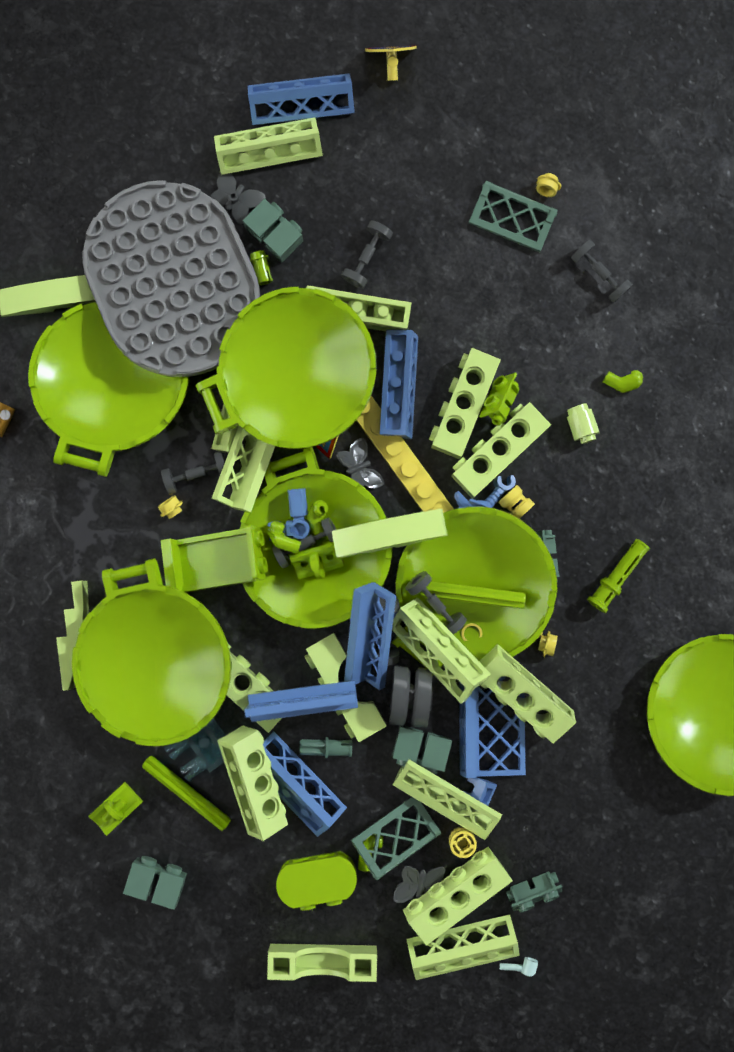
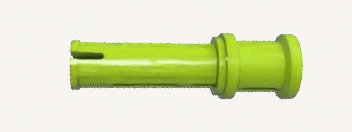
(612, 585)

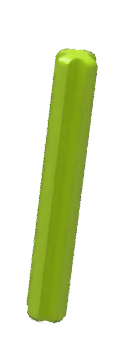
(477, 594)
(186, 793)

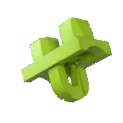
(307, 561)

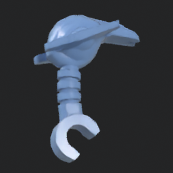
(492, 499)

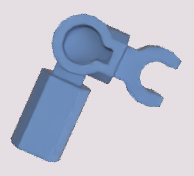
(299, 527)

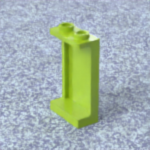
(214, 560)

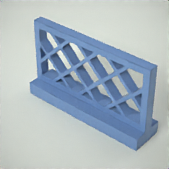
(302, 701)
(469, 737)

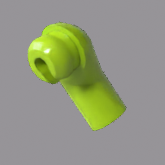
(625, 383)
(316, 515)
(280, 540)
(369, 844)

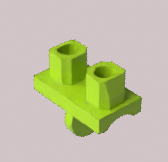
(115, 808)

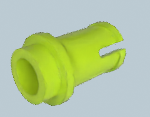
(261, 267)

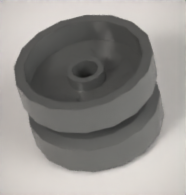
(411, 696)

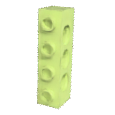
(375, 312)
(485, 367)
(533, 424)
(258, 684)
(549, 725)
(253, 782)
(454, 908)

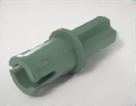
(325, 747)

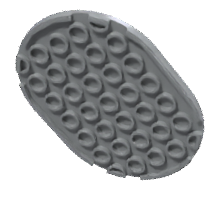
(168, 276)

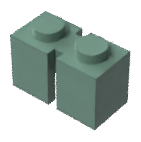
(269, 226)
(434, 752)
(143, 876)

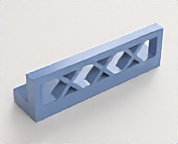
(304, 90)
(399, 383)
(364, 633)
(292, 788)

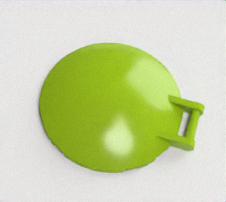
(293, 369)
(95, 392)
(490, 552)
(312, 601)
(150, 660)
(694, 713)

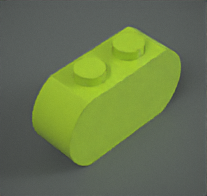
(316, 880)

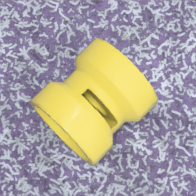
(512, 498)
(462, 837)

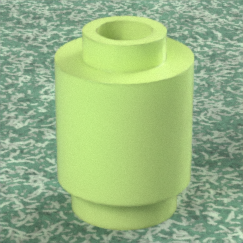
(582, 423)

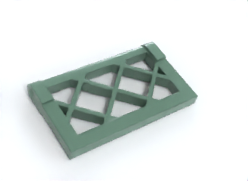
(515, 237)
(376, 829)

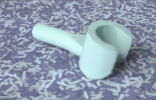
(528, 968)

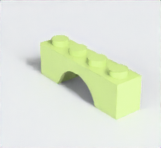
(327, 658)
(301, 960)

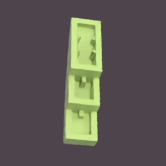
(45, 296)
(389, 533)
(73, 621)

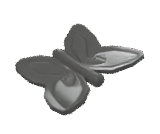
(234, 199)
(357, 468)
(416, 882)

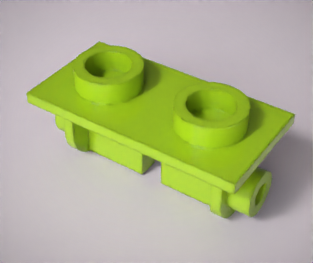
(500, 397)

